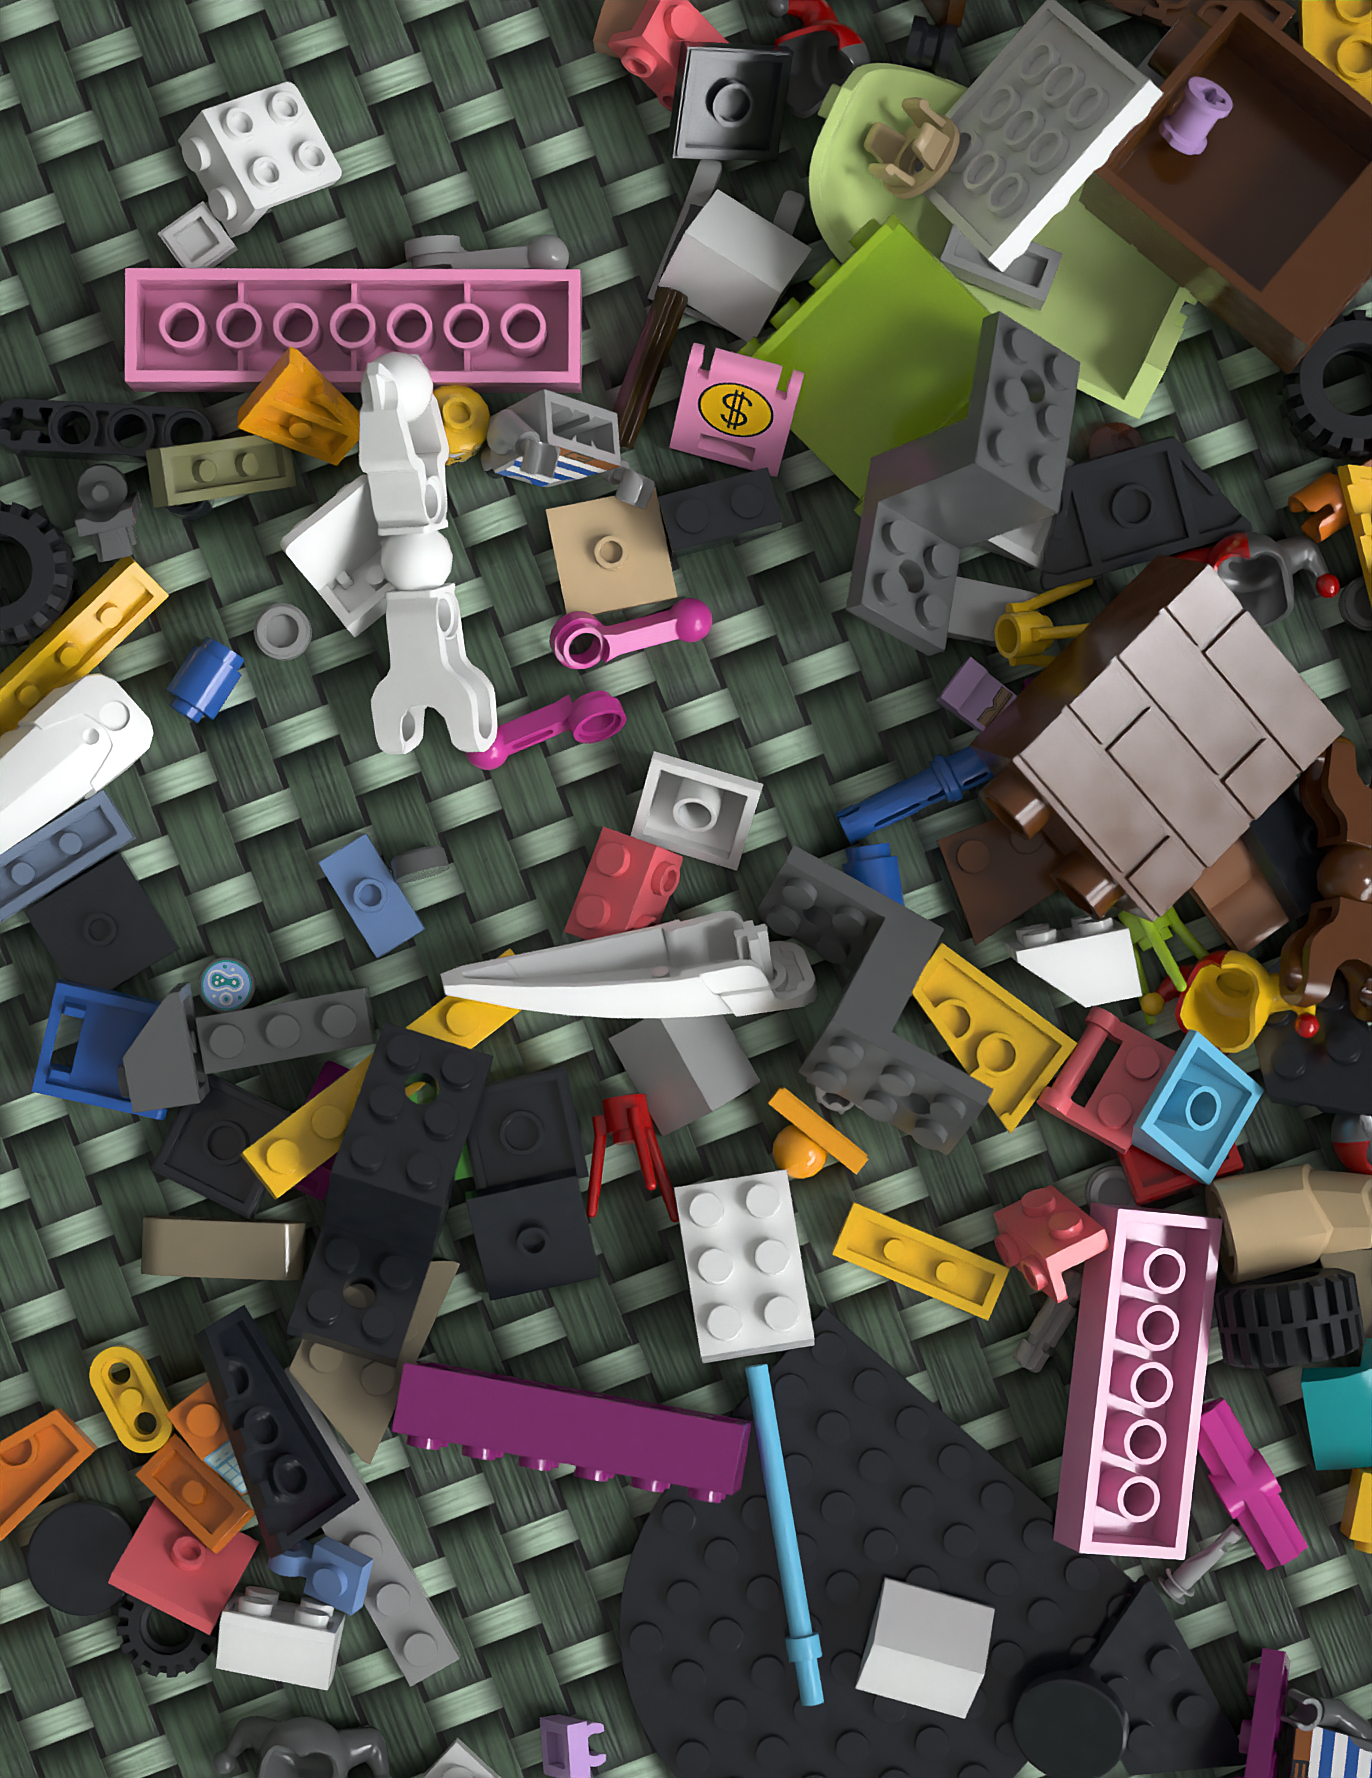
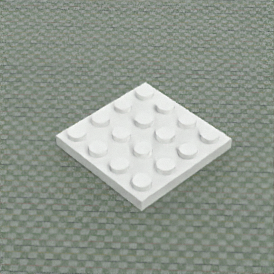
(1036, 131)

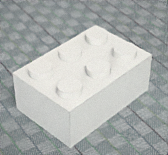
(744, 1266)

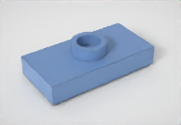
(371, 895)

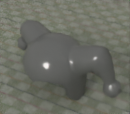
(304, 1748)

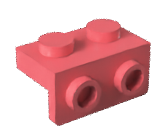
(655, 43)
(623, 887)
(1045, 1237)

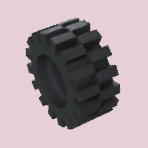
(155, 1654)

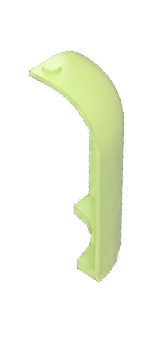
(1106, 297)

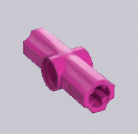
(1247, 1486)

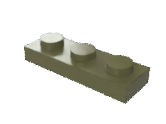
(218, 469)

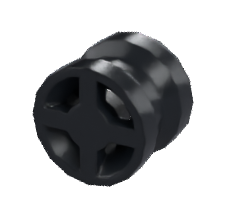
(930, 46)

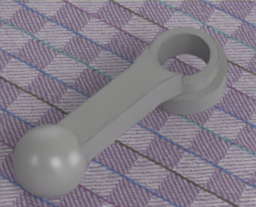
(447, 253)

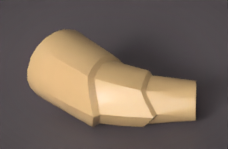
(1288, 1218)

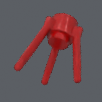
(629, 1123)

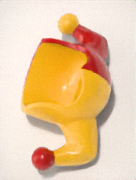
(1227, 1000)

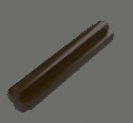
(648, 363)

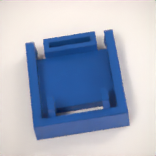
(107, 1032)

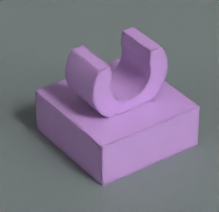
(567, 1748)

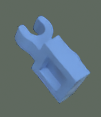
(332, 1572)

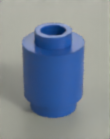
(205, 680)
(876, 869)

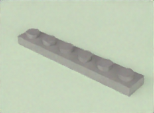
(393, 1590)

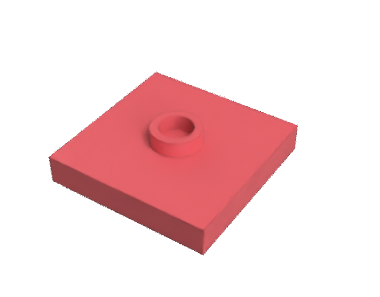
(178, 1571)

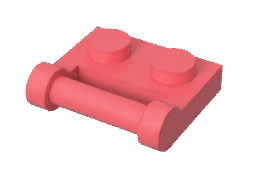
(1122, 1089)

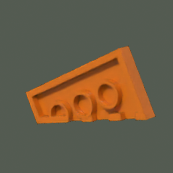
(36, 1463)

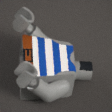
(559, 441)

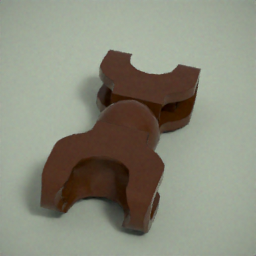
(1341, 924)

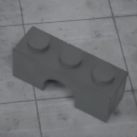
(286, 1030)

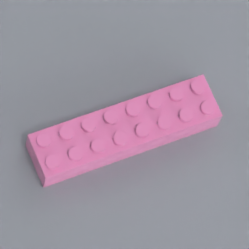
(465, 324)

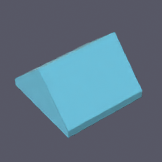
(1196, 1109)

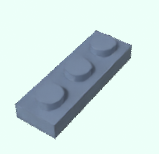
(60, 852)

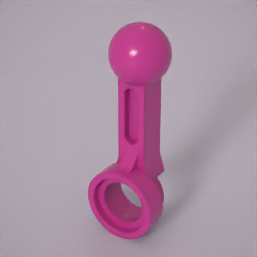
(686, 620)
(588, 718)

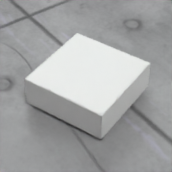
(198, 239)

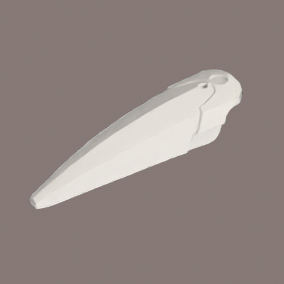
(67, 752)
(651, 972)

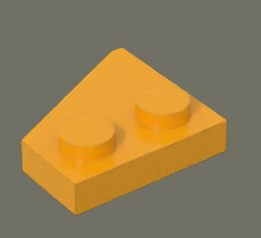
(301, 411)

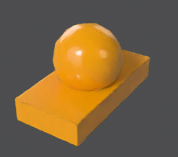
(805, 1144)

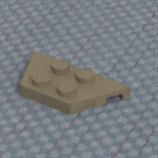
(359, 1392)

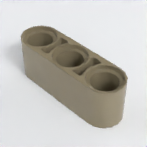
(223, 1247)

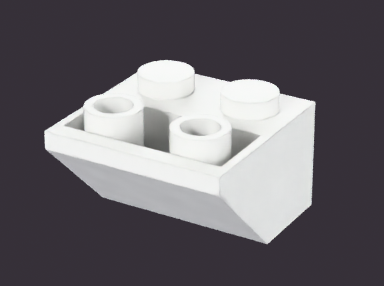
(1086, 962)
(280, 1638)

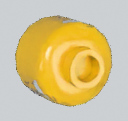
(464, 421)

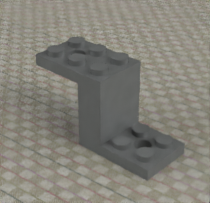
(964, 484)
(856, 1045)

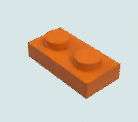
(195, 1494)

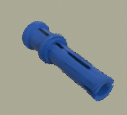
(943, 780)

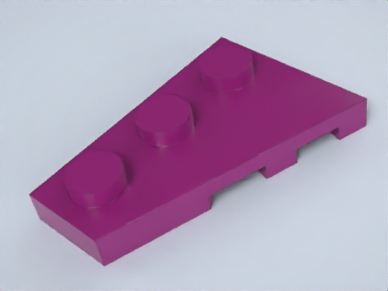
(1269, 1686)

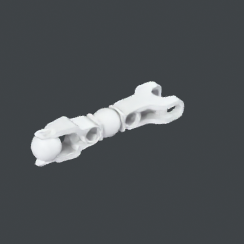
(404, 460)

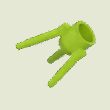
(1154, 935)

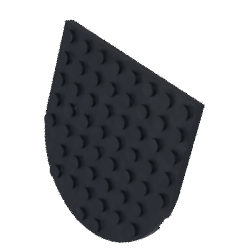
(874, 1494)

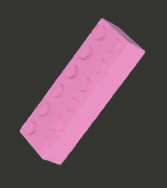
(1138, 1383)

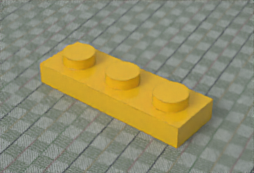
(920, 1260)

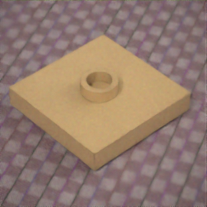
(611, 555)

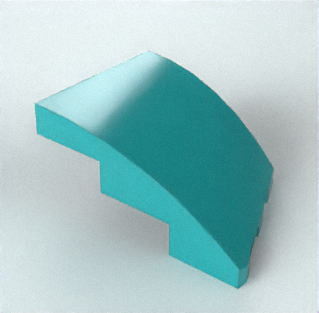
(1340, 1413)

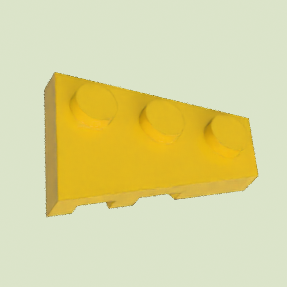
(991, 1033)

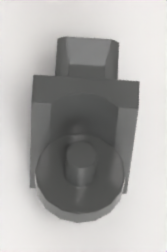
(107, 511)

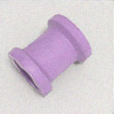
(1195, 115)

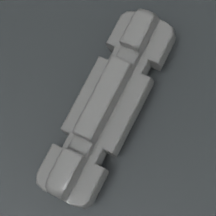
(1049, 1324)

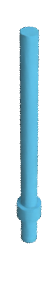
(802, 1644)

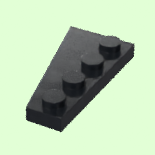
(276, 1443)

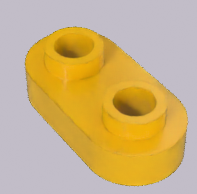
(128, 1399)

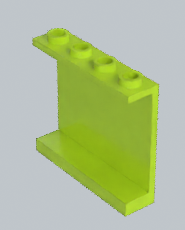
(881, 351)

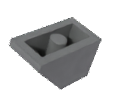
(166, 1058)

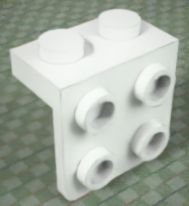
(257, 154)
(342, 556)

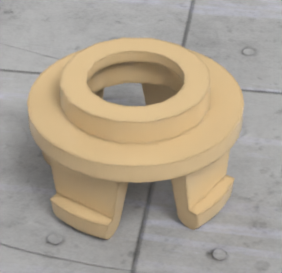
(930, 140)

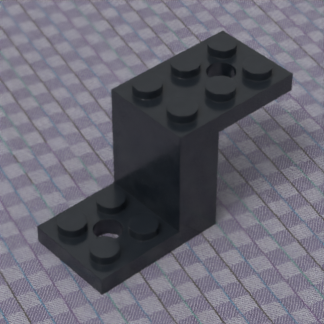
(389, 1194)

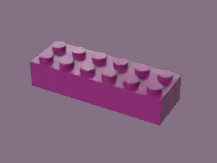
(571, 1427)

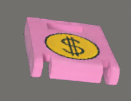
(735, 410)

